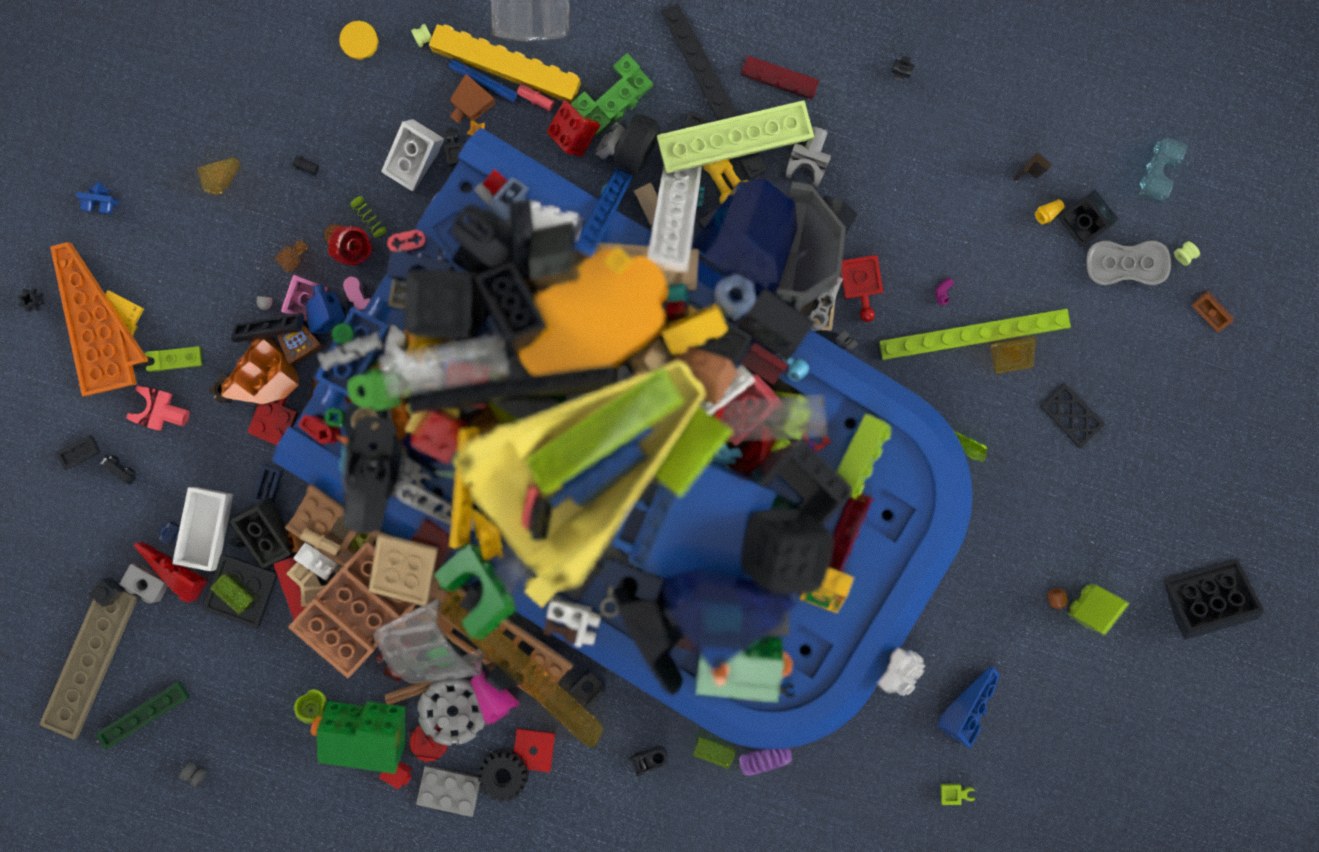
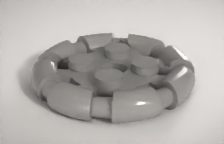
(443, 718)

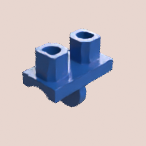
(105, 202)

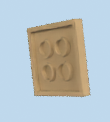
(403, 569)

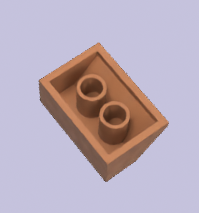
(710, 370)

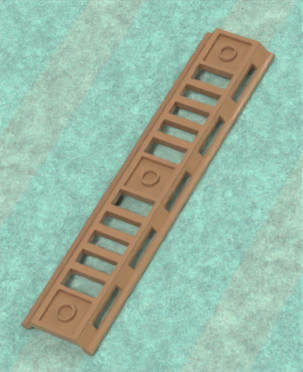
(322, 513)

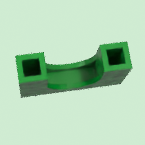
(495, 603)

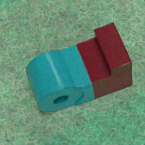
(677, 302)

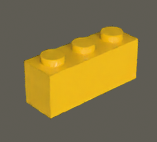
(694, 329)

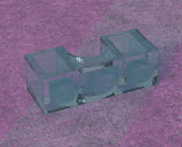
(1156, 184)

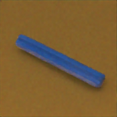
(483, 80)

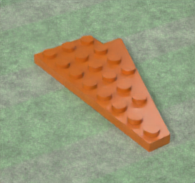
(98, 336)

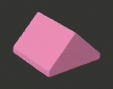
(298, 294)

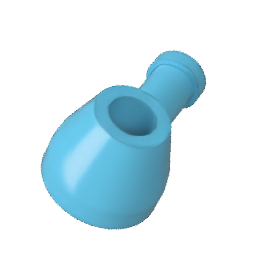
(797, 368)

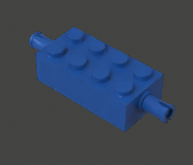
(339, 375)
(603, 473)

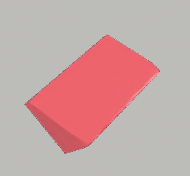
(533, 493)

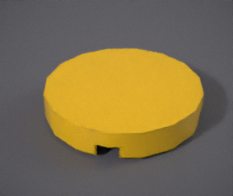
(358, 40)

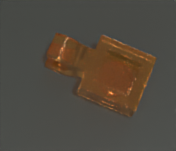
(290, 257)

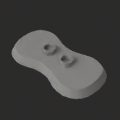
(1143, 262)

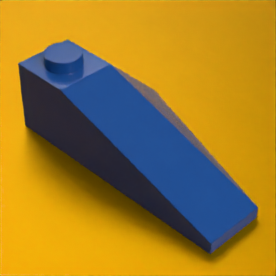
(964, 714)

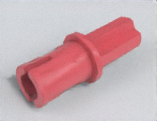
(535, 97)

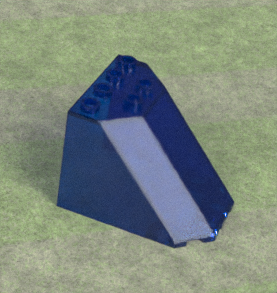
(751, 234)
(723, 612)

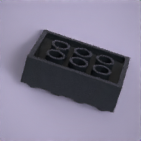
(1212, 599)

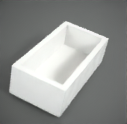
(203, 528)

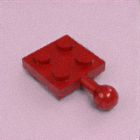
(861, 279)
(272, 420)

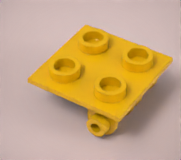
(488, 535)

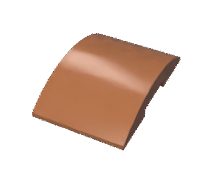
(345, 614)

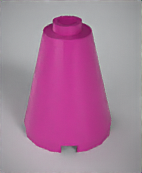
(492, 703)

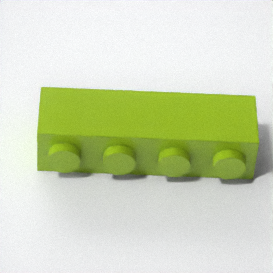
(863, 452)

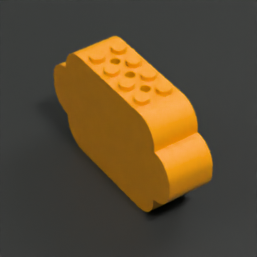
(598, 317)

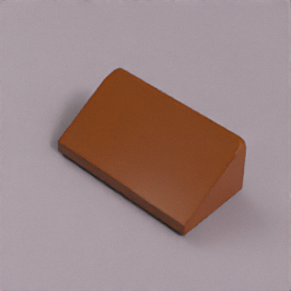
(1213, 311)

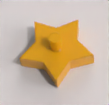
(474, 127)

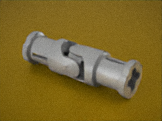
(350, 351)

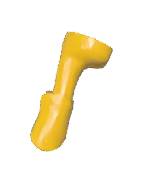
(716, 171)

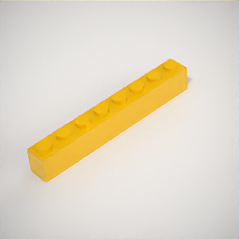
(505, 64)

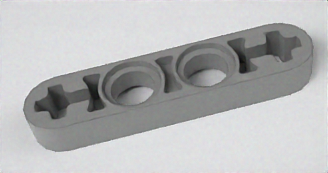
(426, 506)

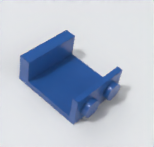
(622, 543)

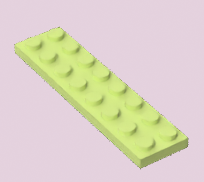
(734, 137)

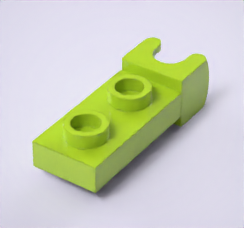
(175, 359)

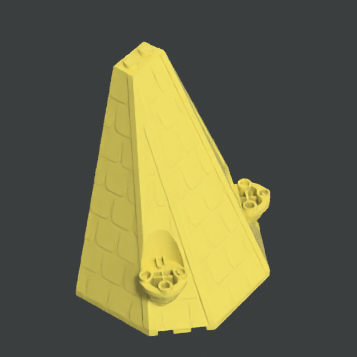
(576, 535)

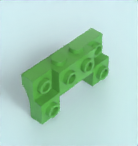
(619, 98)

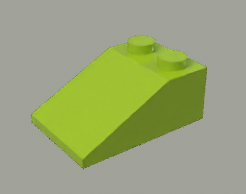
(1097, 608)

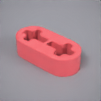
(406, 236)

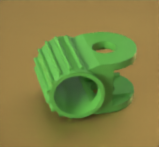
(375, 391)

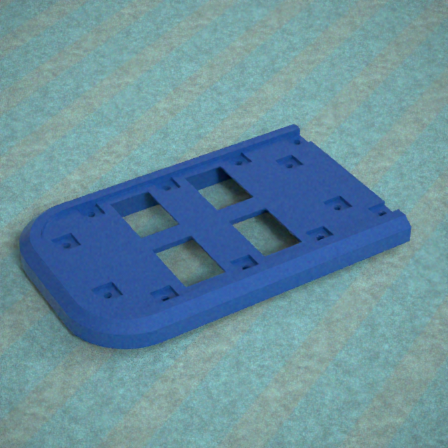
(893, 561)

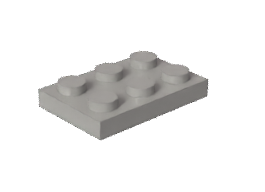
(448, 791)

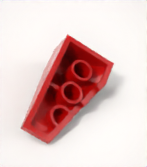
(177, 577)

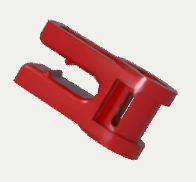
(320, 429)

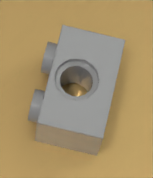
(133, 583)

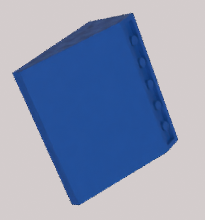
(702, 526)

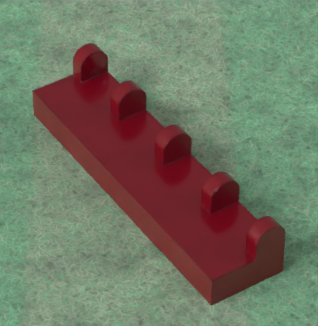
(780, 77)
(848, 530)

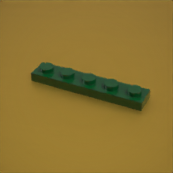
(142, 715)

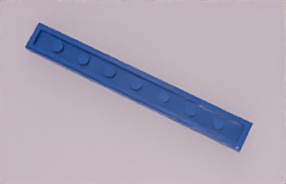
(603, 212)

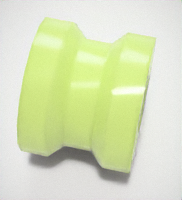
(421, 35)
(1187, 253)

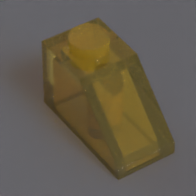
(218, 175)

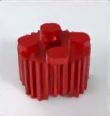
(340, 242)

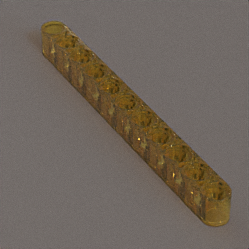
(528, 676)

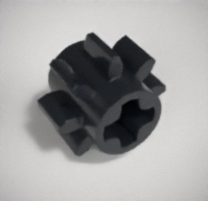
(902, 68)
(25, 299)

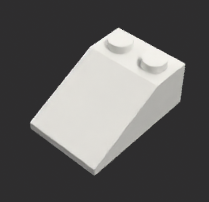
(412, 154)

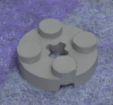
(609, 141)

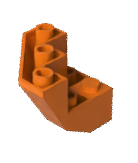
(261, 374)

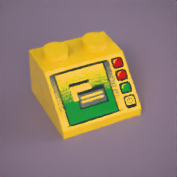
(832, 592)

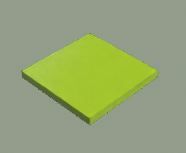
(691, 451)

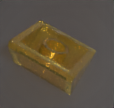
(1013, 355)

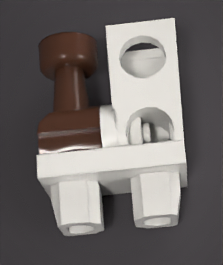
(576, 619)

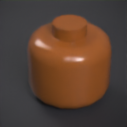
(1057, 598)

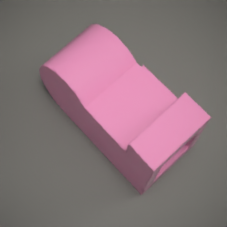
(354, 292)

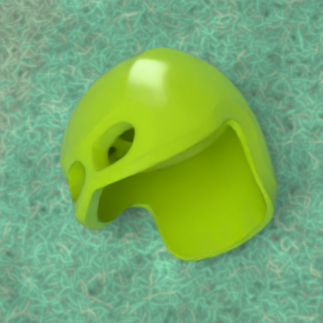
(313, 700)

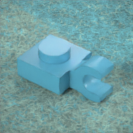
(725, 456)

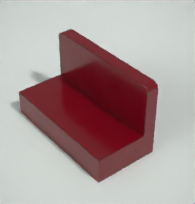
(764, 363)

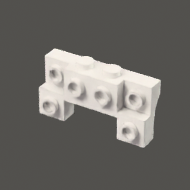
(902, 672)

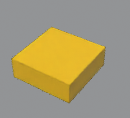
(617, 261)

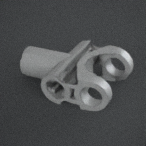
(810, 157)
(821, 312)

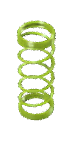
(357, 201)

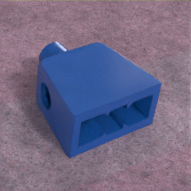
(323, 311)

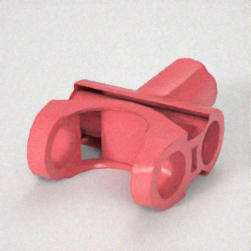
(158, 410)

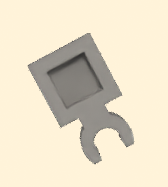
(412, 472)

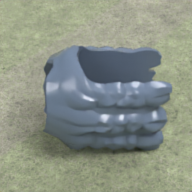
(739, 288)

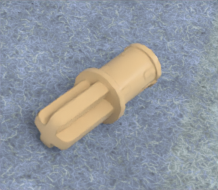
(320, 541)

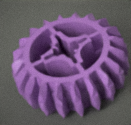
(764, 760)

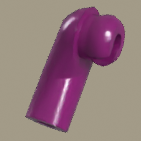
(941, 291)

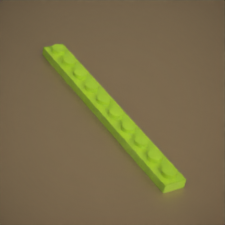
(974, 334)

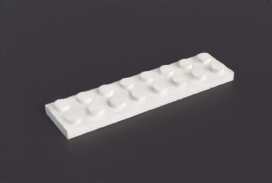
(675, 219)

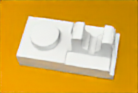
(315, 561)

